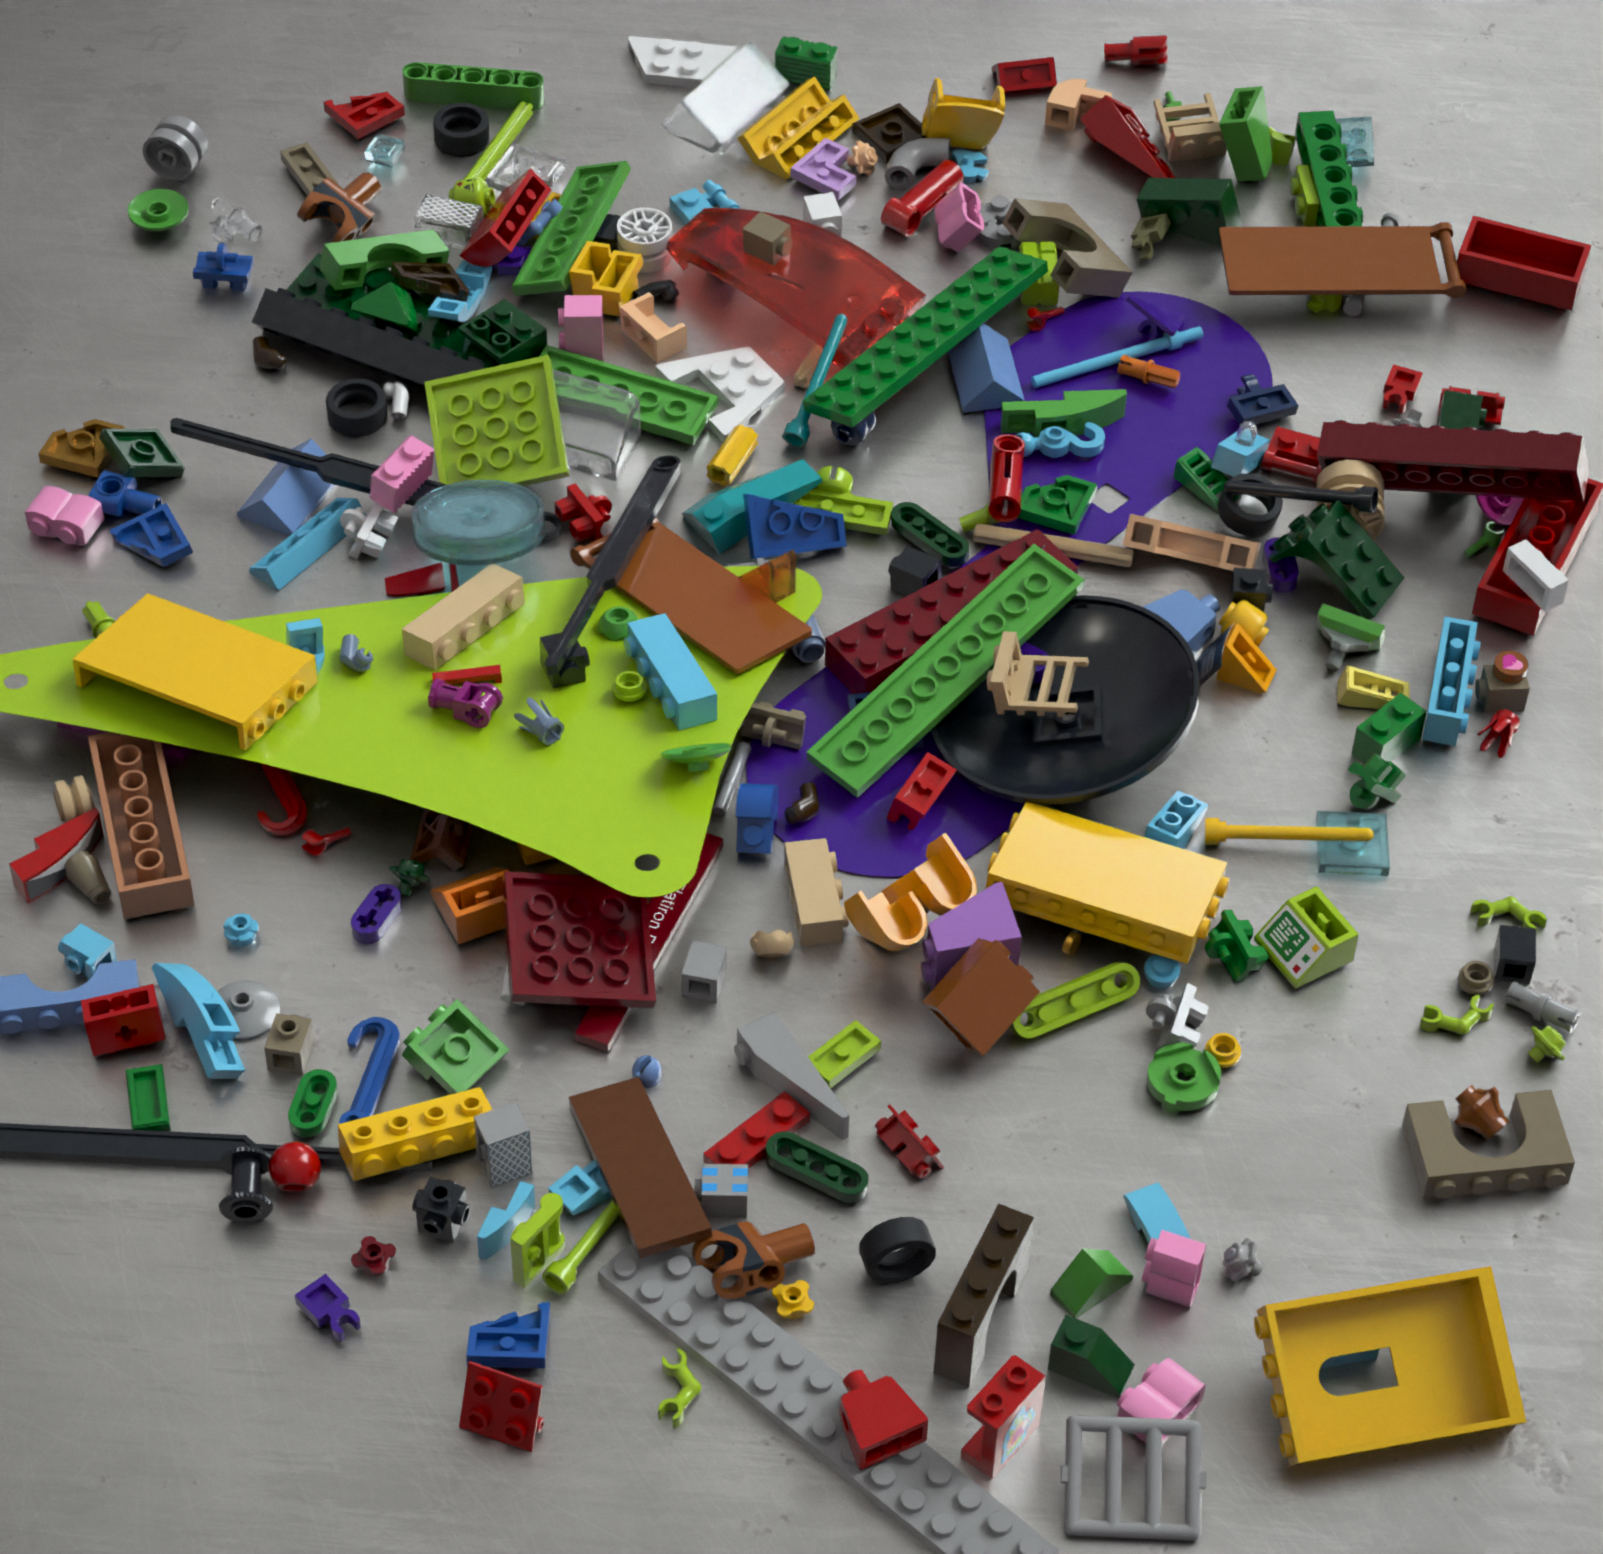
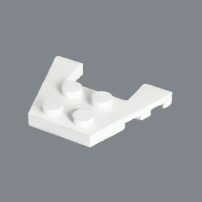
(736, 376)

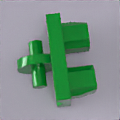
(1378, 780)
(1232, 944)

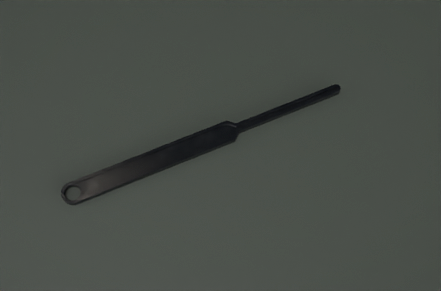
(331, 467)
(618, 551)
(137, 1146)

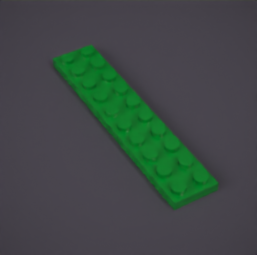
(924, 336)

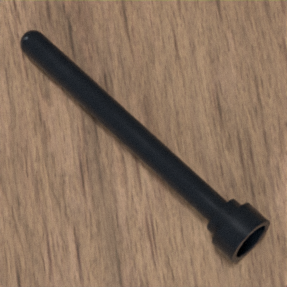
(1363, 499)

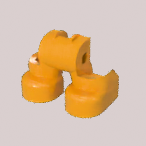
(899, 912)

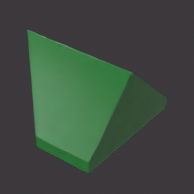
(389, 305)

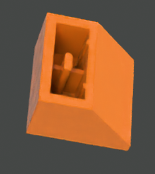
(473, 904)

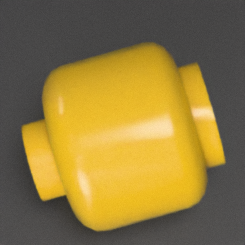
(1248, 617)

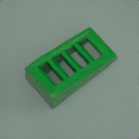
(1197, 463)

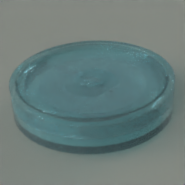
(478, 522)

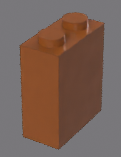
(981, 995)

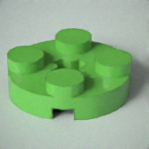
(1179, 1094)

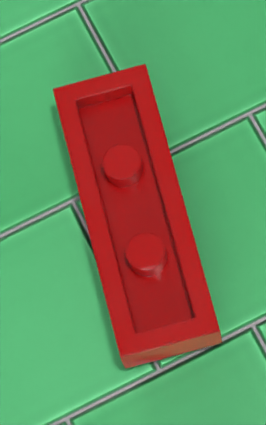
(748, 1141)

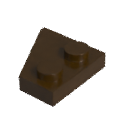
(430, 278)

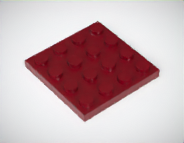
(576, 942)

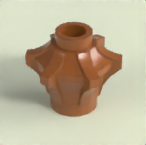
(1480, 1111)

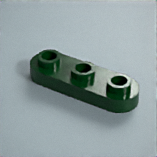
(930, 534)
(807, 1156)

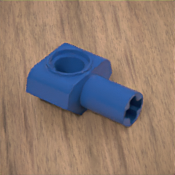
(120, 495)

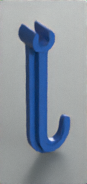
(377, 1066)

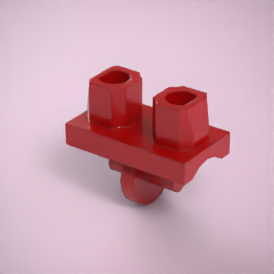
(588, 513)

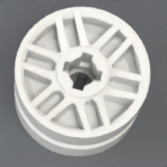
(645, 233)

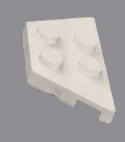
(676, 61)

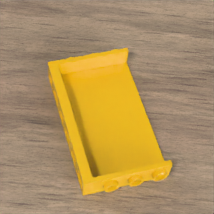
(200, 665)
(1108, 881)

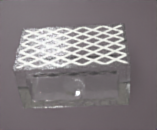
(450, 218)

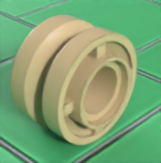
(73, 799)

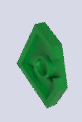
(1058, 504)

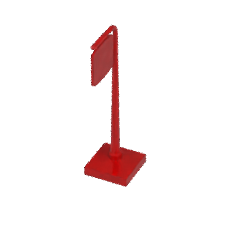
(430, 580)

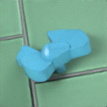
(965, 160)

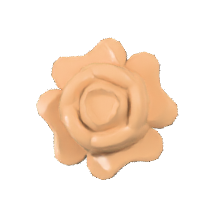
(863, 158)

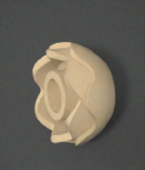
(772, 944)

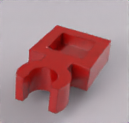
(1401, 386)

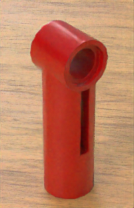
(907, 212)
(1006, 478)

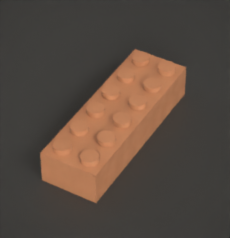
(141, 824)

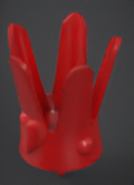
(1502, 724)

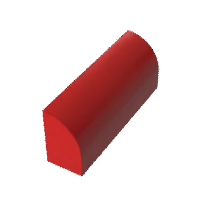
(506, 220)

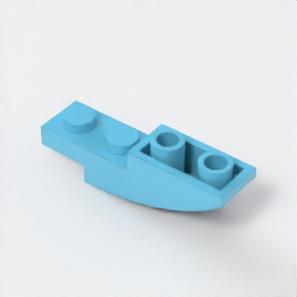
(1177, 820)
(205, 1014)

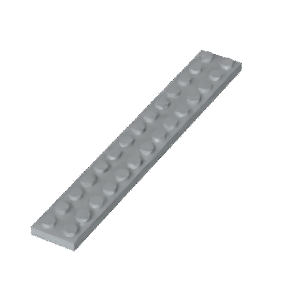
(804, 1400)

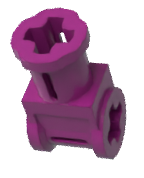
(466, 701)

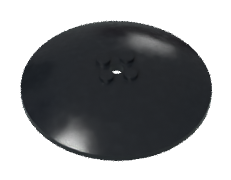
(1129, 718)

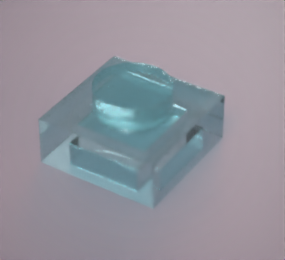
(384, 150)

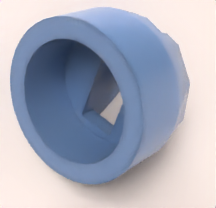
(651, 1074)

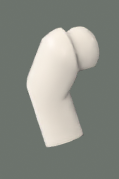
(400, 397)

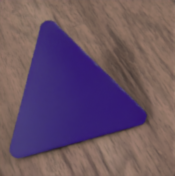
(1158, 318)

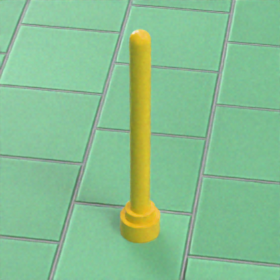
(1218, 831)

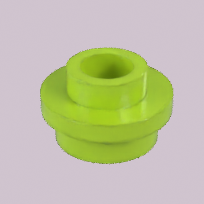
(629, 686)

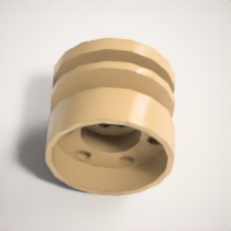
(1352, 475)

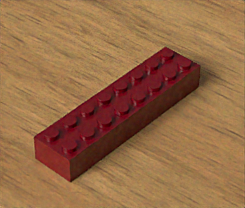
(1463, 459)
(880, 643)

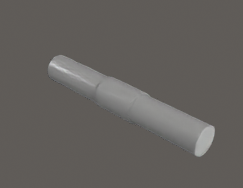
(731, 779)

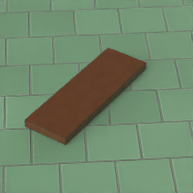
(640, 1167)

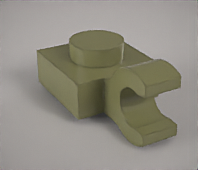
(1148, 232)

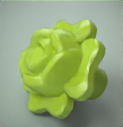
(1547, 1043)

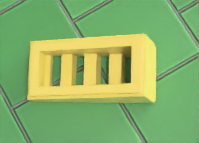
(1361, 688)

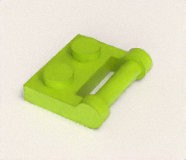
(537, 1240)

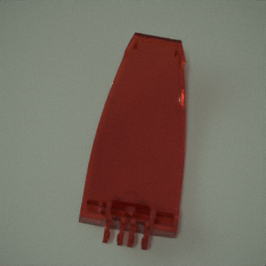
(809, 285)

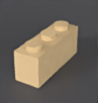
(815, 892)

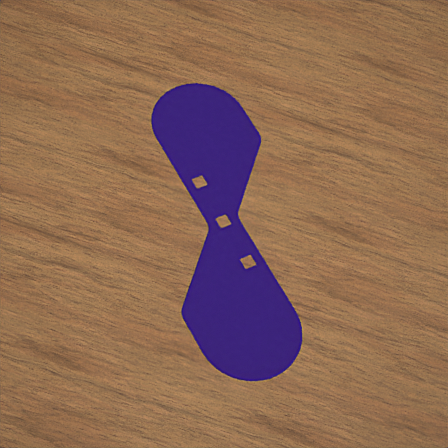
(1135, 460)

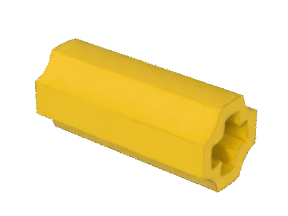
(732, 455)

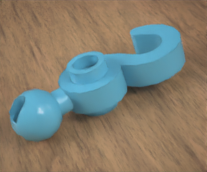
(1057, 442)

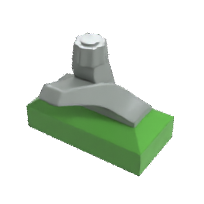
(1348, 634)

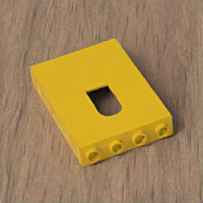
(1445, 1356)

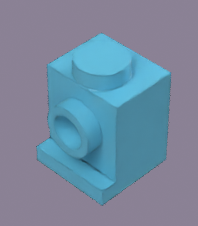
(86, 950)

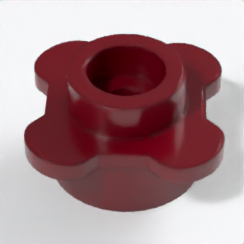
(373, 1265)

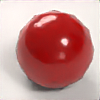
(294, 1167)

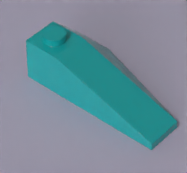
(722, 516)

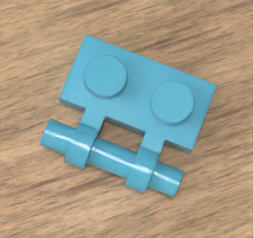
(692, 202)

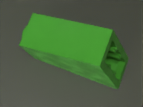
(1247, 134)

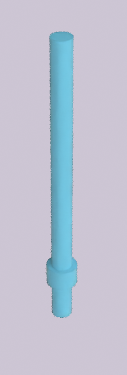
(1166, 342)

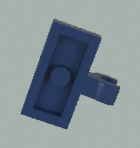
(1261, 404)

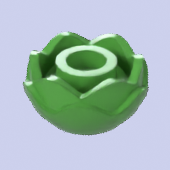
(614, 622)

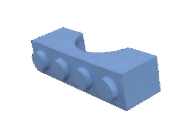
(31, 1008)

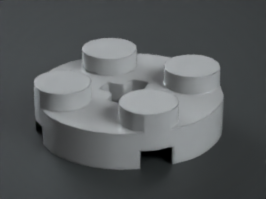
(993, 214)

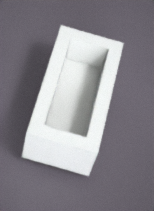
(1535, 575)

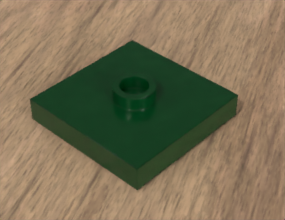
(142, 453)

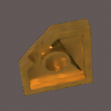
(78, 449)

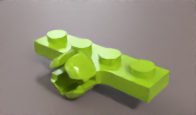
(858, 512)

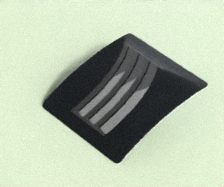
(1211, 658)

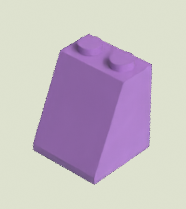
(952, 934)

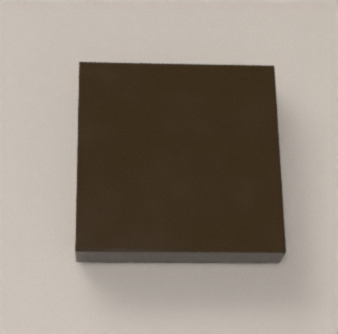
(888, 130)

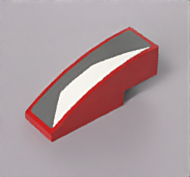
(44, 868)

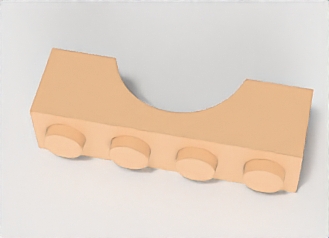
(1190, 543)

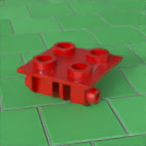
(501, 1406)

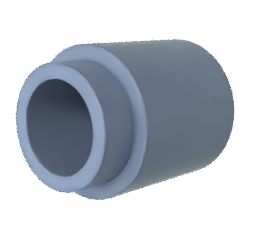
(811, 647)

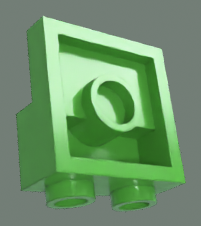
(453, 1048)

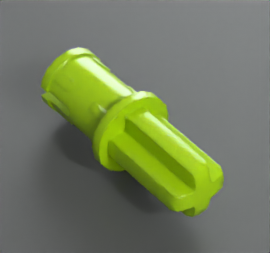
(97, 617)

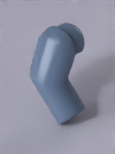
(352, 656)

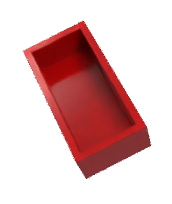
(1522, 262)

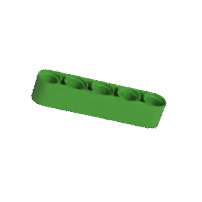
(472, 85)

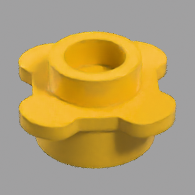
(793, 1308)

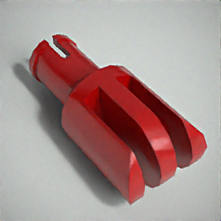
(1140, 50)

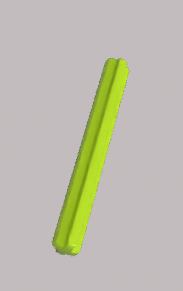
(501, 142)

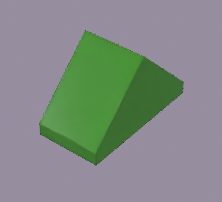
(1089, 1280)

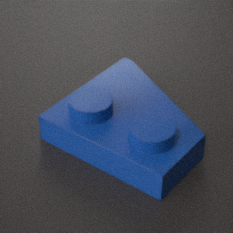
(154, 536)
(511, 1340)

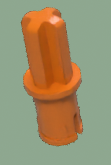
(1149, 371)

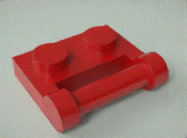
(1293, 453)

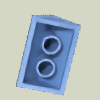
(984, 371)
(287, 495)

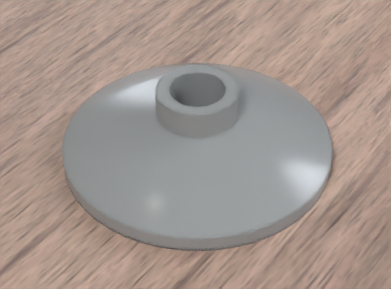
(257, 1013)

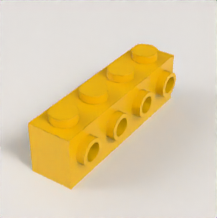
(411, 1134)

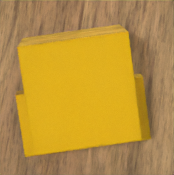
(606, 274)

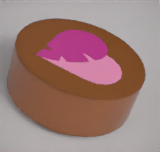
(1510, 666)

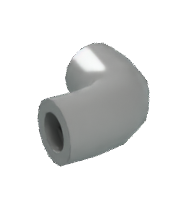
(915, 156)

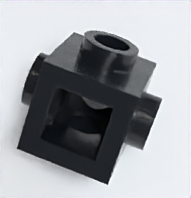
(441, 1209)

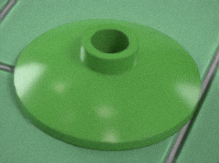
(158, 209)
(696, 755)

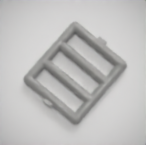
(1113, 1526)

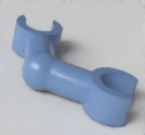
(548, 212)

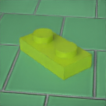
(1306, 197)
(845, 1053)

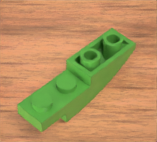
(1071, 413)

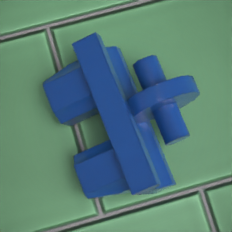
(223, 266)

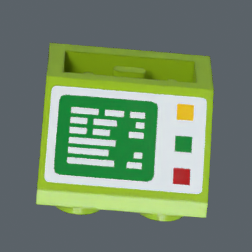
(1308, 938)

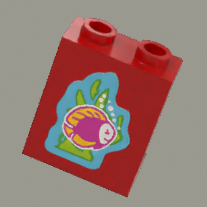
(1009, 1413)

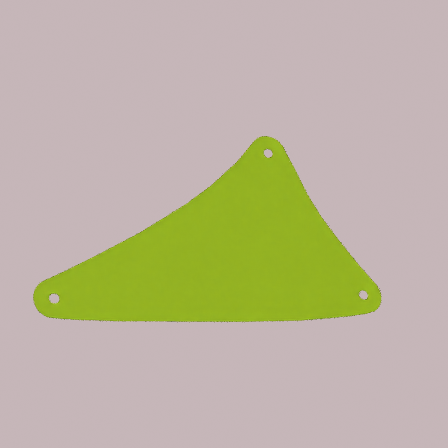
(585, 799)

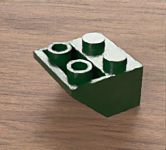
(506, 333)

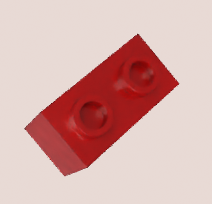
(123, 1020)

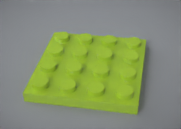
(498, 424)

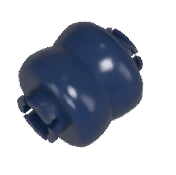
(855, 435)

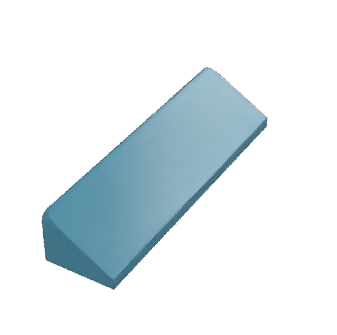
(304, 545)

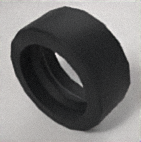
(456, 115)
(356, 391)
(1246, 523)
(892, 1267)

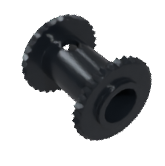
(245, 1200)

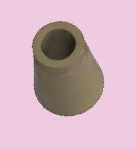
(87, 875)

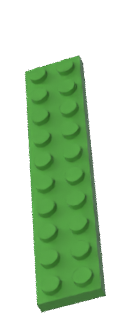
(943, 671)

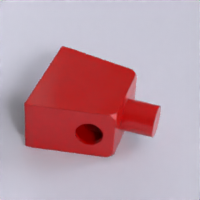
(879, 1419)

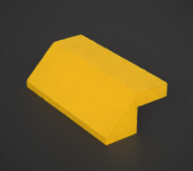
(796, 127)

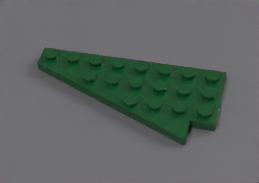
(437, 331)

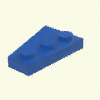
(780, 527)

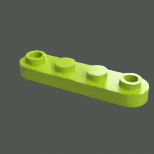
(1077, 999)

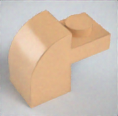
(1069, 102)

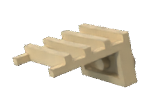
(1191, 137)
(1014, 677)

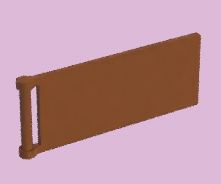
(1339, 260)
(702, 600)

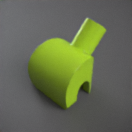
(1281, 146)

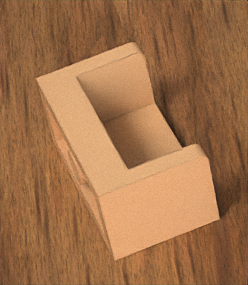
(650, 331)

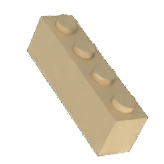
(463, 616)

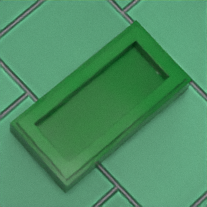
(148, 1098)

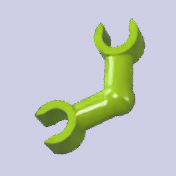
(1511, 905)
(1459, 1025)
(690, 1388)

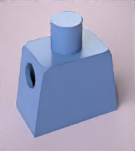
(1189, 616)

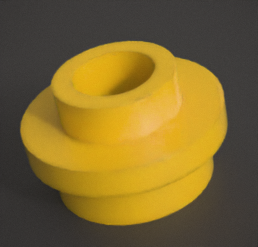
(1224, 1043)

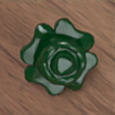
(409, 874)

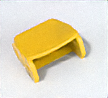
(964, 120)

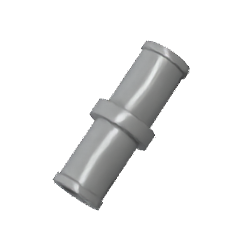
(1542, 1007)

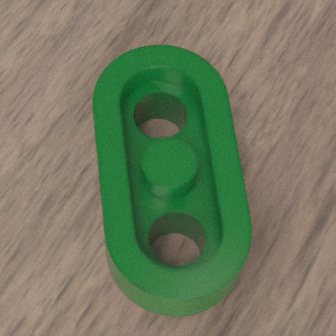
(310, 1106)

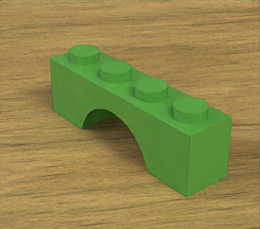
(349, 261)

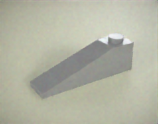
(784, 1066)

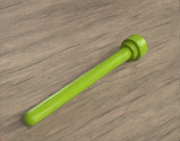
(561, 1273)

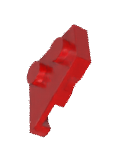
(365, 113)

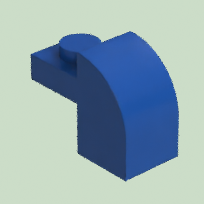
(755, 817)

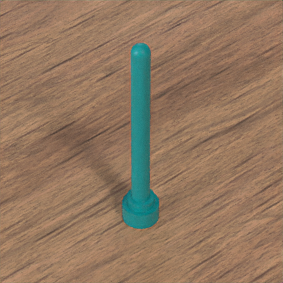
(798, 430)

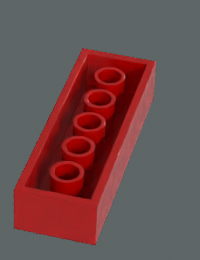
(1553, 529)

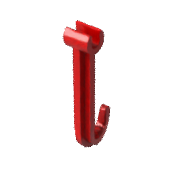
(290, 800)

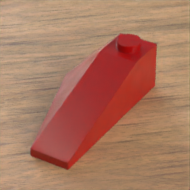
(1124, 134)

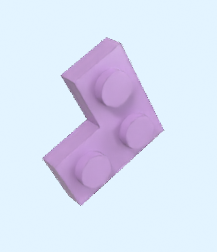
(822, 171)

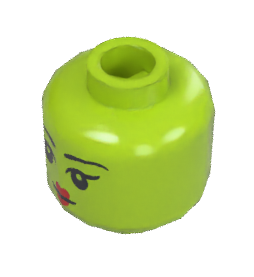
(475, 192)

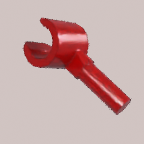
(1041, 317)
(317, 844)

